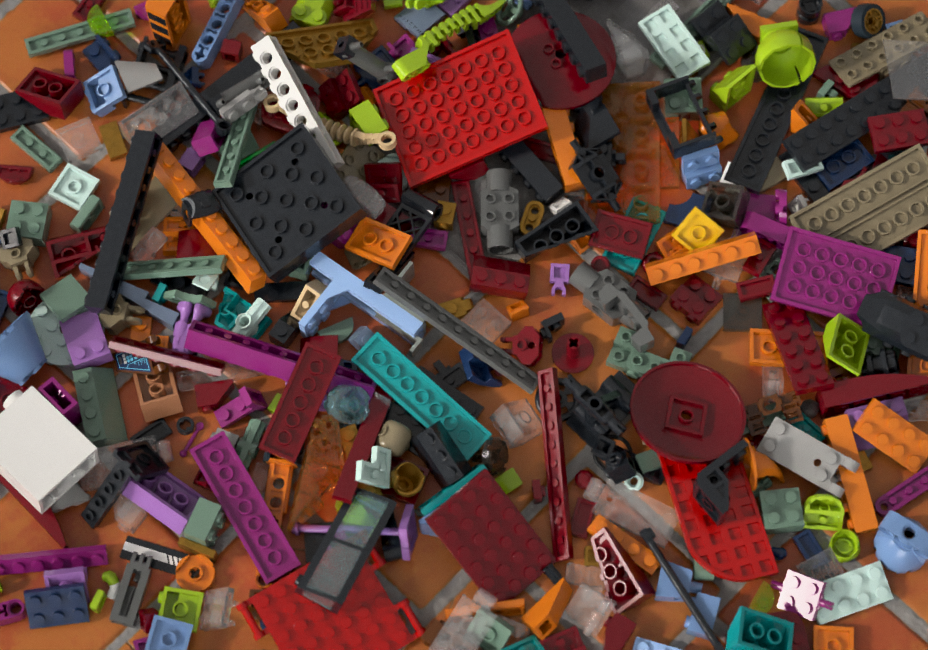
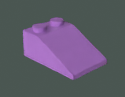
(86, 340)

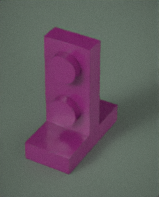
(240, 407)

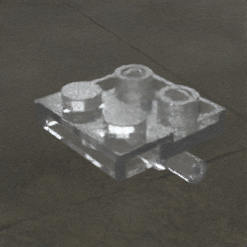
(589, 610)

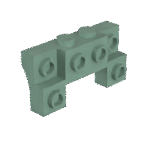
(636, 364)

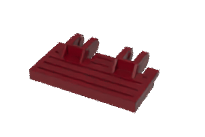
(354, 9)

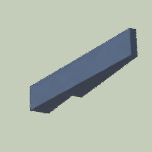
(139, 297)

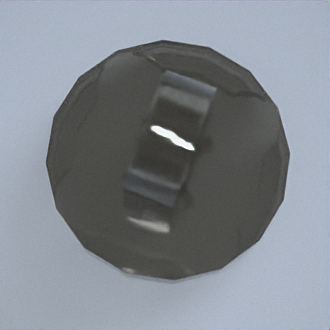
(493, 456)

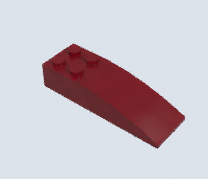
(861, 390)

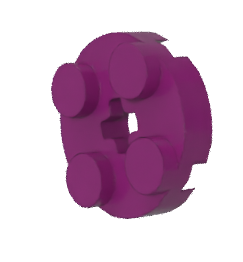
(781, 206)

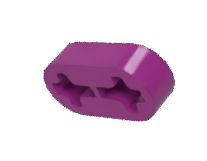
(69, 63)

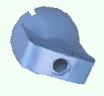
(895, 549)

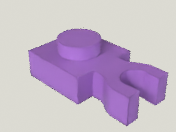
(559, 276)

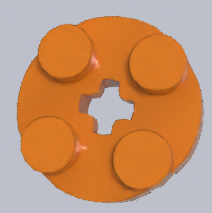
(195, 562)

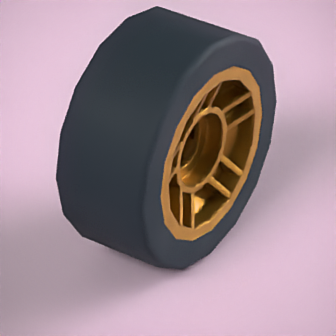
(867, 20)

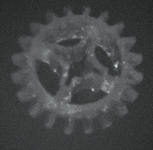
(367, 196)

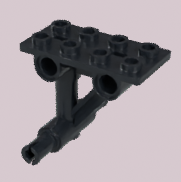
(601, 410)

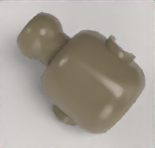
(394, 437)

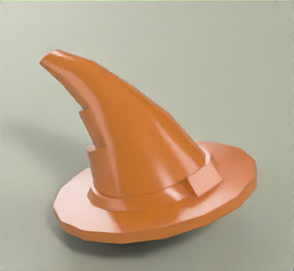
(759, 465)

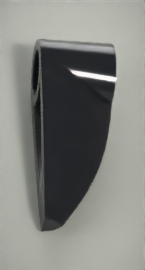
(391, 544)

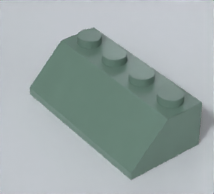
(100, 406)

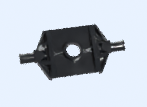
(600, 189)

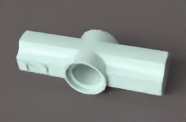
(252, 317)

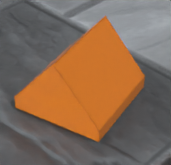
(518, 310)

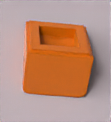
(581, 244)

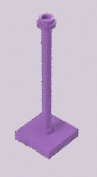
(407, 531)

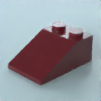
(51, 92)

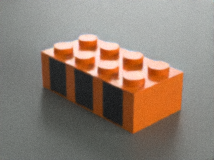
(168, 19)

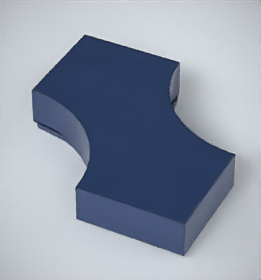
(677, 213)

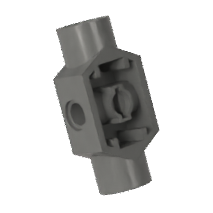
(499, 211)
(591, 281)

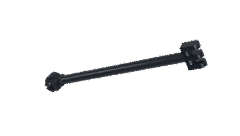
(158, 46)
(648, 536)

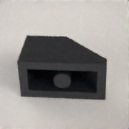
(284, 331)

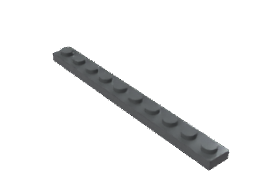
(456, 330)

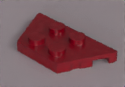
(826, 72)

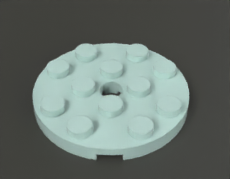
(50, 336)

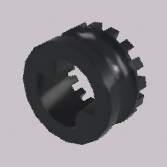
(189, 430)

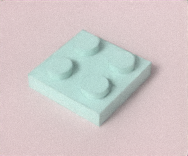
(74, 187)

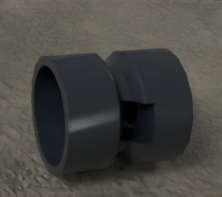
(809, 11)

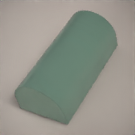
(87, 214)

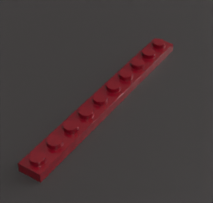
(555, 464)

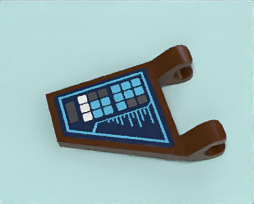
(128, 363)

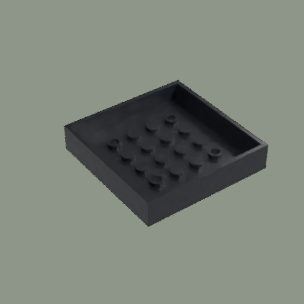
(290, 203)

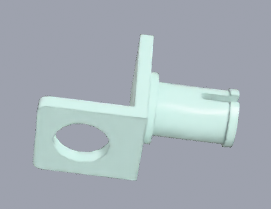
(207, 282)

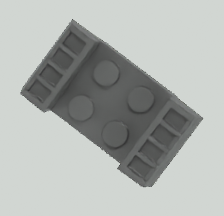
(609, 297)

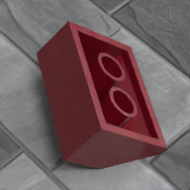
(500, 277)

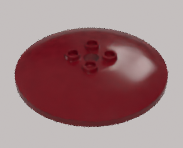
(555, 78)
(693, 390)

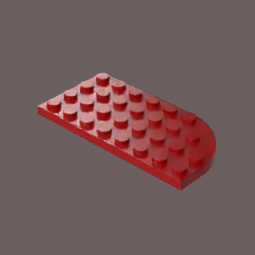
(738, 546)

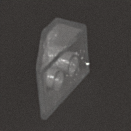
(629, 52)

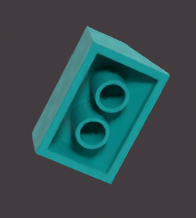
(759, 631)

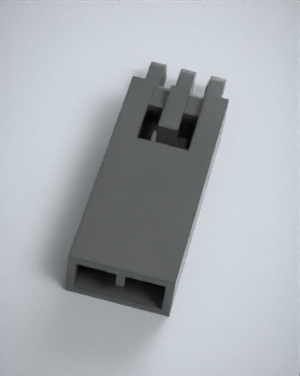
(130, 599)

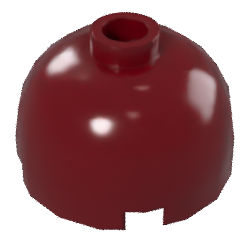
(24, 296)

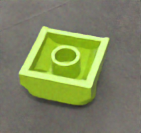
(312, 12)

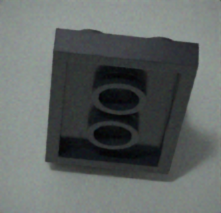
(712, 485)

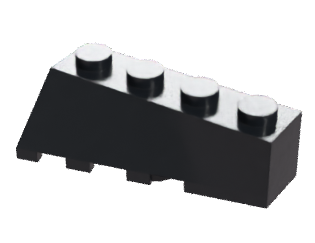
(561, 228)

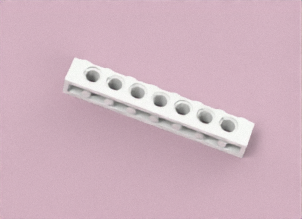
(261, 52)

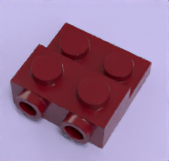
(340, 94)
(695, 299)

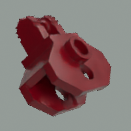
(523, 345)

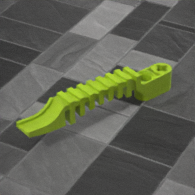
(417, 62)

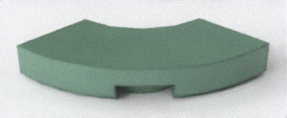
(177, 296)

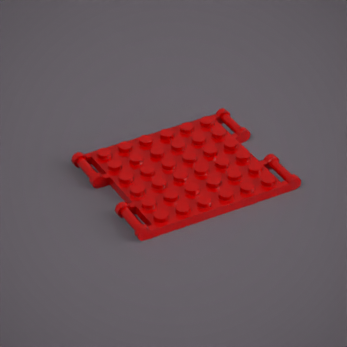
(363, 622)

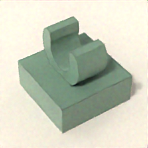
(827, 90)

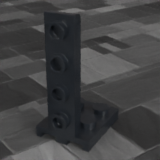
(135, 462)

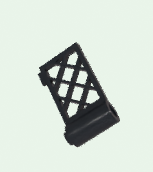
(423, 209)

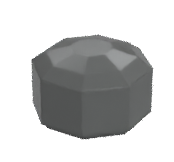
(810, 408)

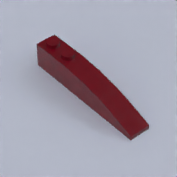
(46, 520)

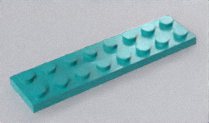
(419, 394)

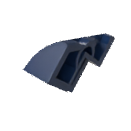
(477, 370)

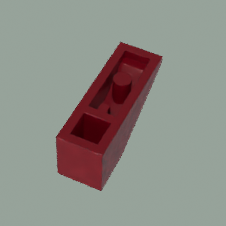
(617, 632)

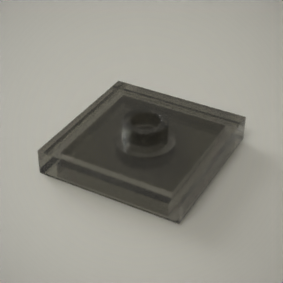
(741, 316)

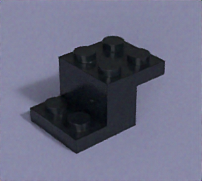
(723, 32)

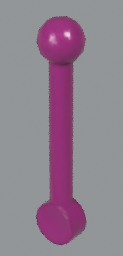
(199, 426)

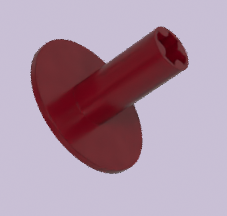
(572, 353)

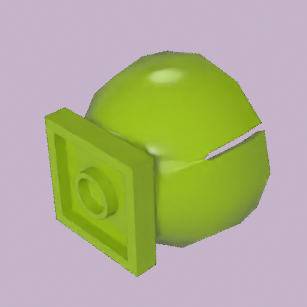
(781, 52)

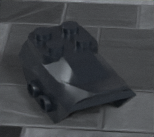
(896, 322)

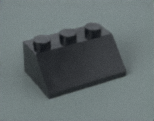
(441, 454)

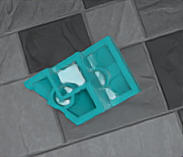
(233, 306)

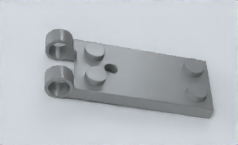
(799, 451)

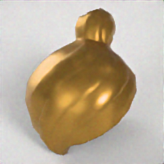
(407, 479)

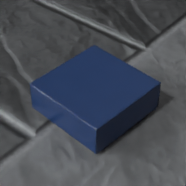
(684, 338)

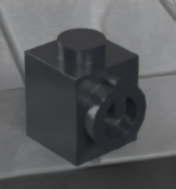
(619, 467)

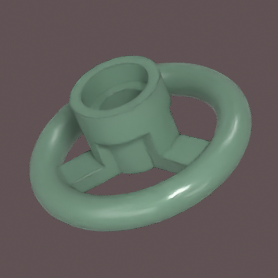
(512, 10)

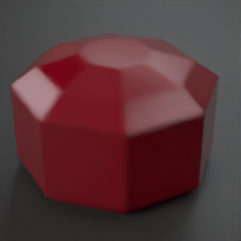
(582, 479)

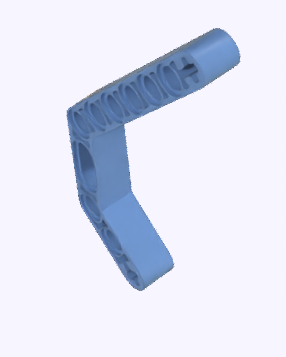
(205, 54)

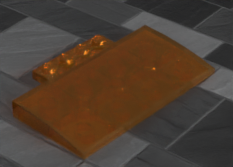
(648, 157)

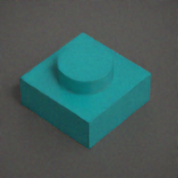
(159, 293)

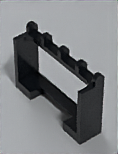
(696, 144)

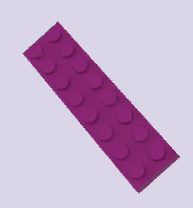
(245, 507)

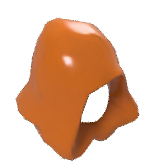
(723, 128)

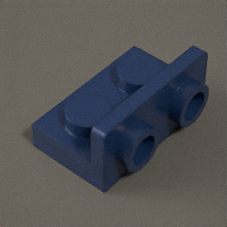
(101, 54)

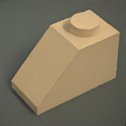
(307, 298)

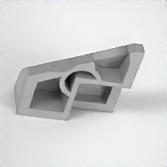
(138, 74)

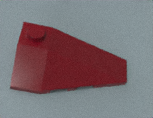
(621, 575)

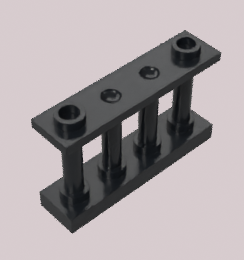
(179, 58)

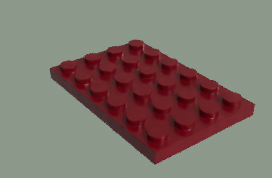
(490, 538)

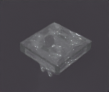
(487, 321)
(217, 609)

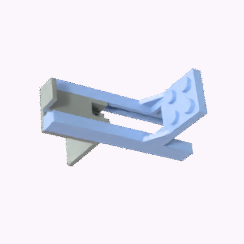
(347, 288)

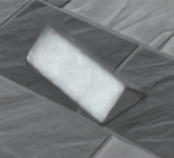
(161, 113)

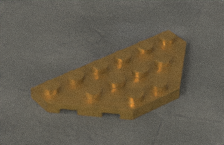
(316, 44)

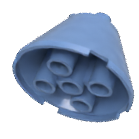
(20, 350)

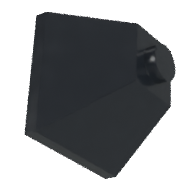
(595, 125)

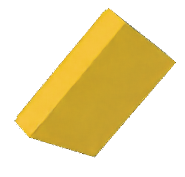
(697, 230)

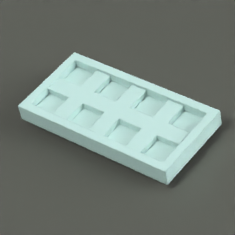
(673, 42)
(854, 592)

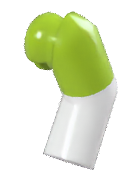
(113, 582)

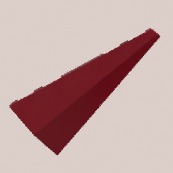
(74, 248)

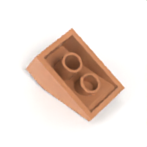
(158, 394)

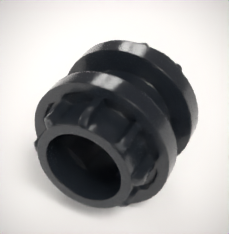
(883, 363)

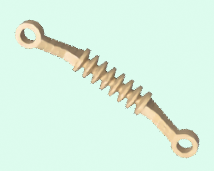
(342, 132)

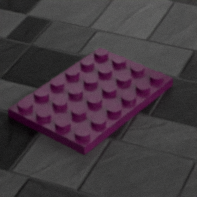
(830, 274)

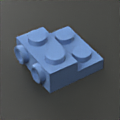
(104, 91)
(701, 167)

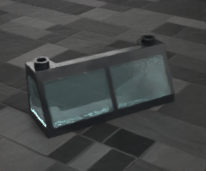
(345, 550)

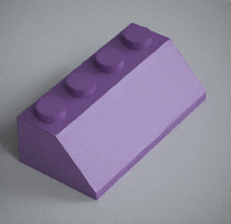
(164, 499)

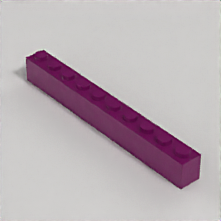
(260, 355)

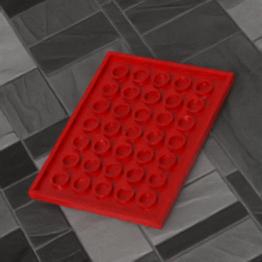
(461, 109)

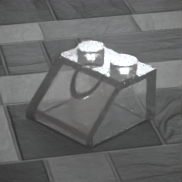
(517, 422)

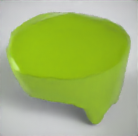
(845, 545)

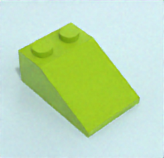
(732, 87)
(845, 343)

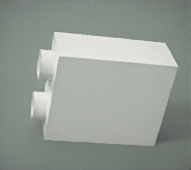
(41, 449)

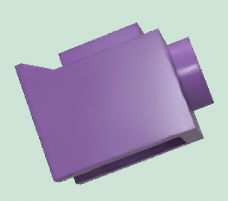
(192, 162)

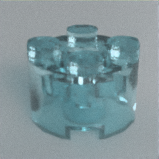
(348, 404)

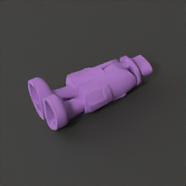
(181, 327)

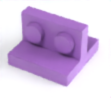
(67, 576)

